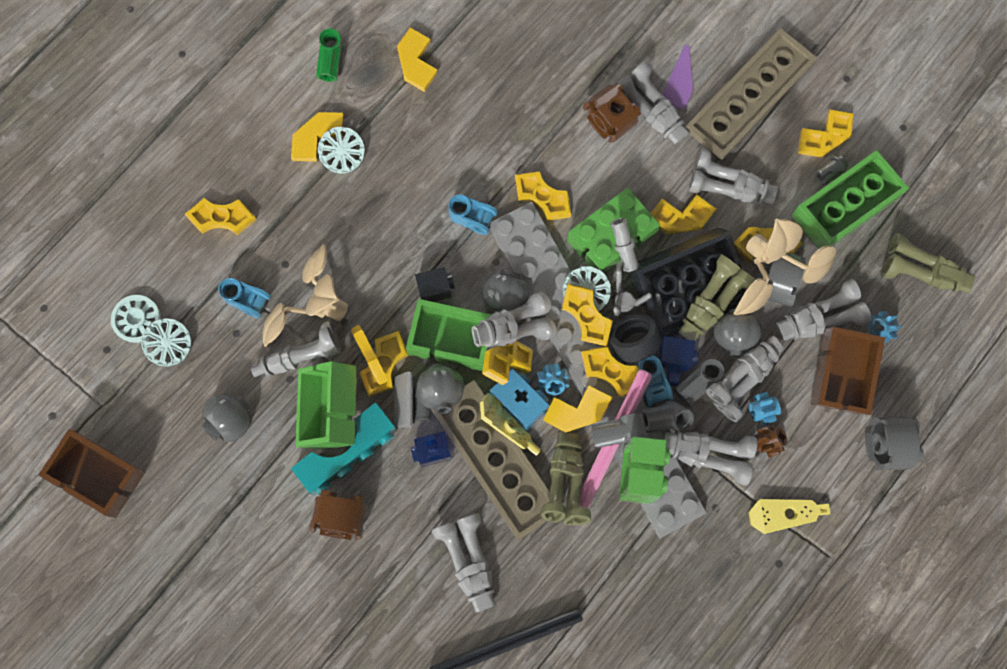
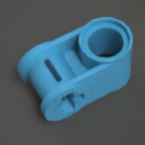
(473, 215)
(248, 298)
(657, 383)

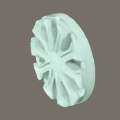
(341, 150)
(590, 284)
(134, 318)
(166, 342)

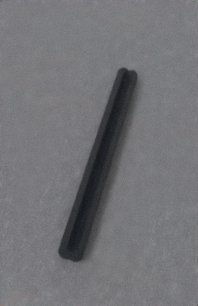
(512, 641)

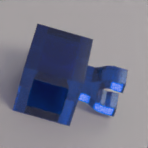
(677, 355)
(431, 449)

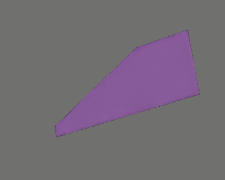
(680, 82)

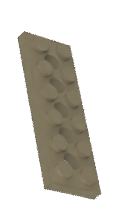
(753, 109)
(491, 477)

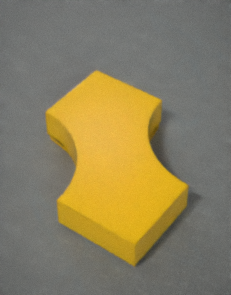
(552, 202)
(211, 216)
(580, 304)
(389, 352)
(369, 354)
(601, 365)

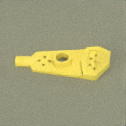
(498, 417)
(776, 514)

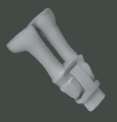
(664, 115)
(746, 186)
(809, 321)
(503, 328)
(290, 356)
(754, 368)
(695, 447)
(473, 578)

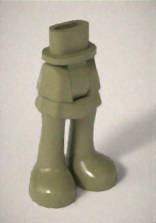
(941, 271)
(703, 311)
(568, 466)

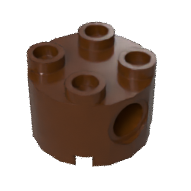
(612, 112)
(338, 516)

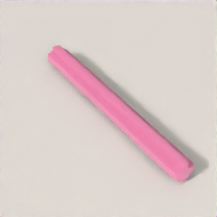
(607, 453)

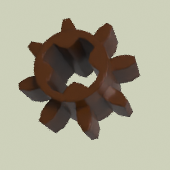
(771, 440)

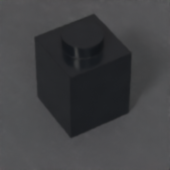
(434, 285)

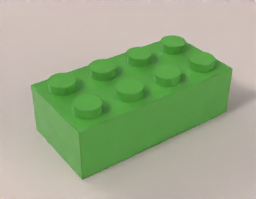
(850, 201)

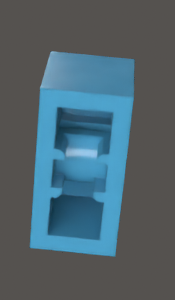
(524, 413)

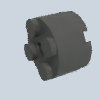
(785, 279)
(894, 443)

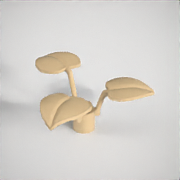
(783, 239)
(322, 301)

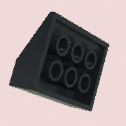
(680, 275)

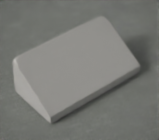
(404, 400)

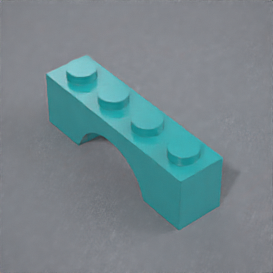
(318, 471)

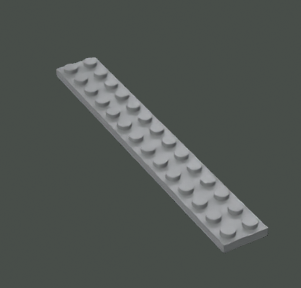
(537, 258)

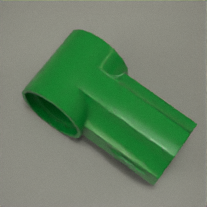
(329, 56)

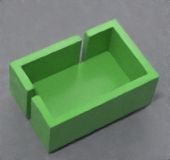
(598, 234)
(446, 334)
(326, 406)
(643, 470)

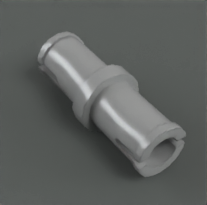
(624, 244)

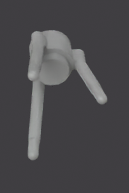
(625, 300)

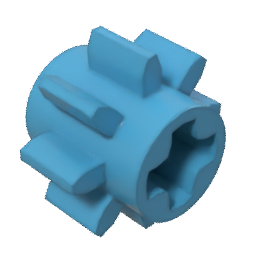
(890, 325)
(553, 379)
(764, 408)

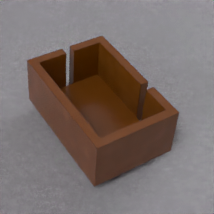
(848, 371)
(94, 472)

